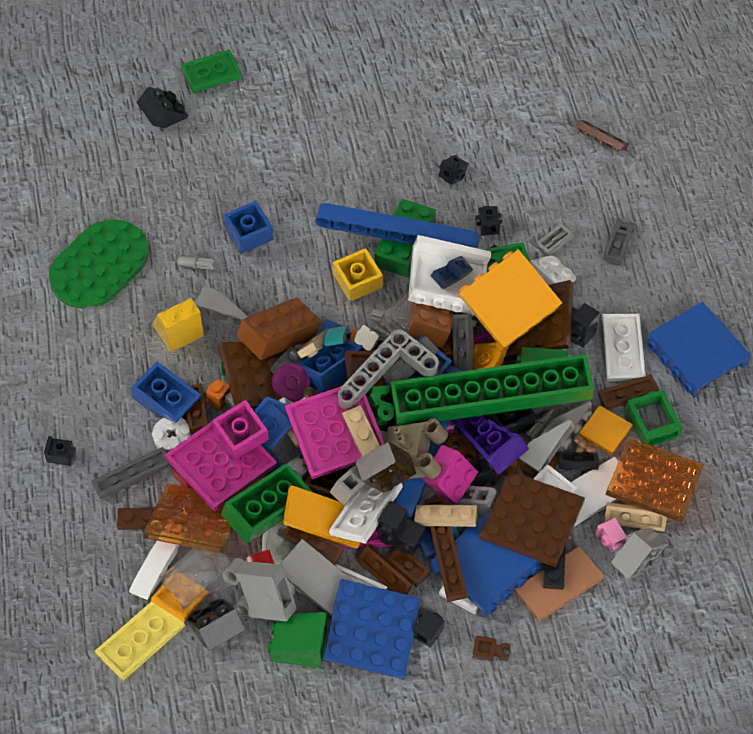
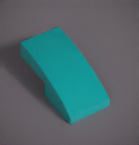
(336, 335)

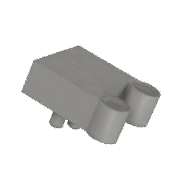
(264, 589)

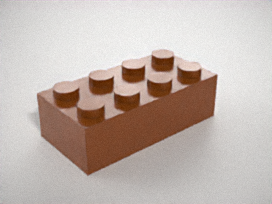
(430, 322)
(278, 328)

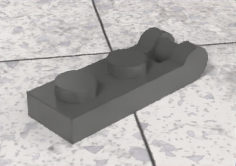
(618, 242)

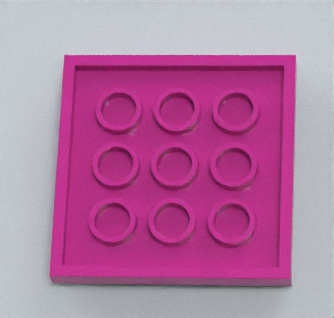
(323, 431)
(213, 470)

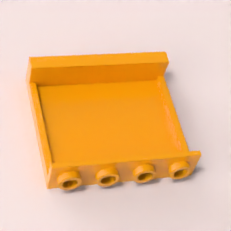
(510, 299)

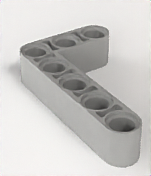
(383, 364)

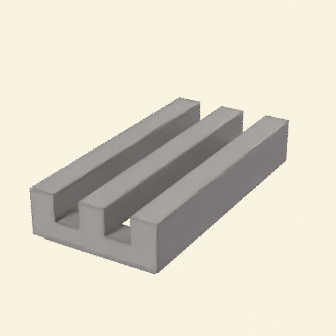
(546, 249)

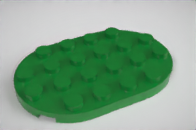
(98, 263)

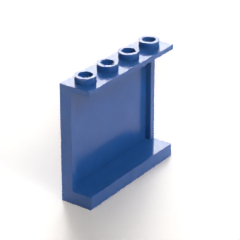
(697, 348)
(489, 570)

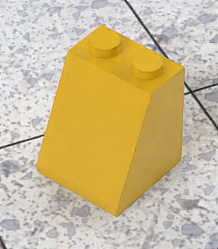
(179, 325)

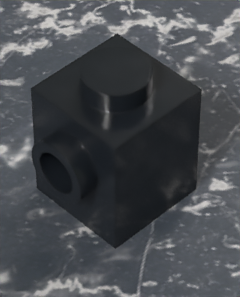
(428, 628)

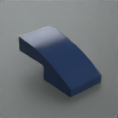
(452, 272)

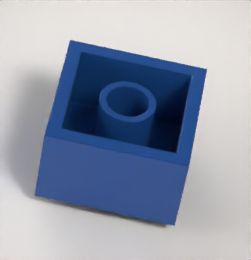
(248, 227)

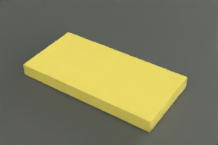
(138, 640)

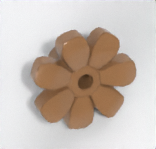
(583, 445)

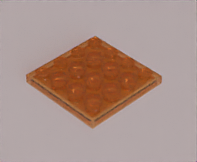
(654, 480)
(188, 521)

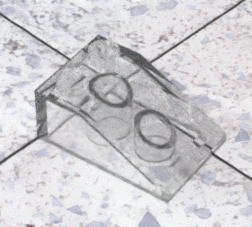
(195, 575)

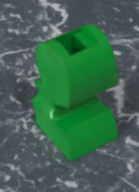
(382, 410)

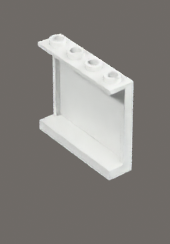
(432, 254)

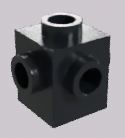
(453, 169)
(488, 220)

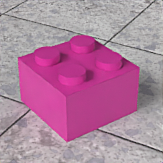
(240, 429)
(454, 476)

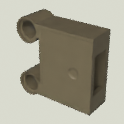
(416, 441)

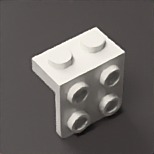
(552, 270)

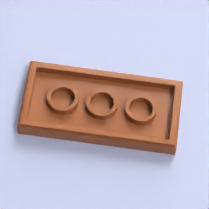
(579, 577)

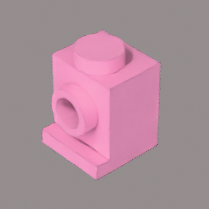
(611, 535)

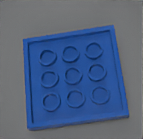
(371, 629)

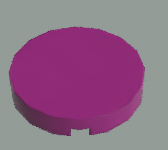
(290, 381)

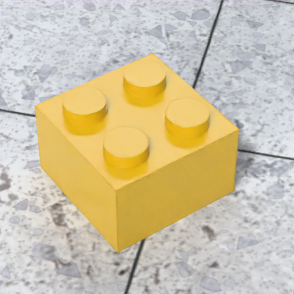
(357, 275)

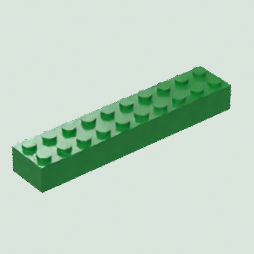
(492, 390)

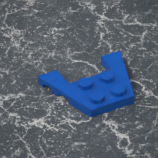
(275, 419)

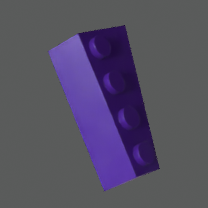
(493, 442)

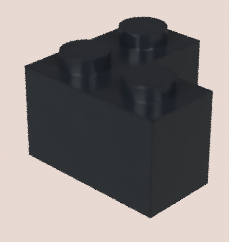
(583, 324)
(398, 530)

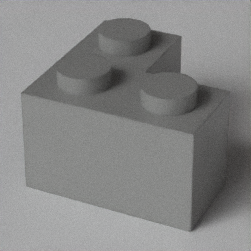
(637, 551)

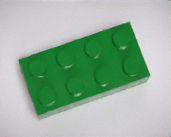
(395, 255)
(261, 504)

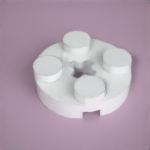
(165, 426)

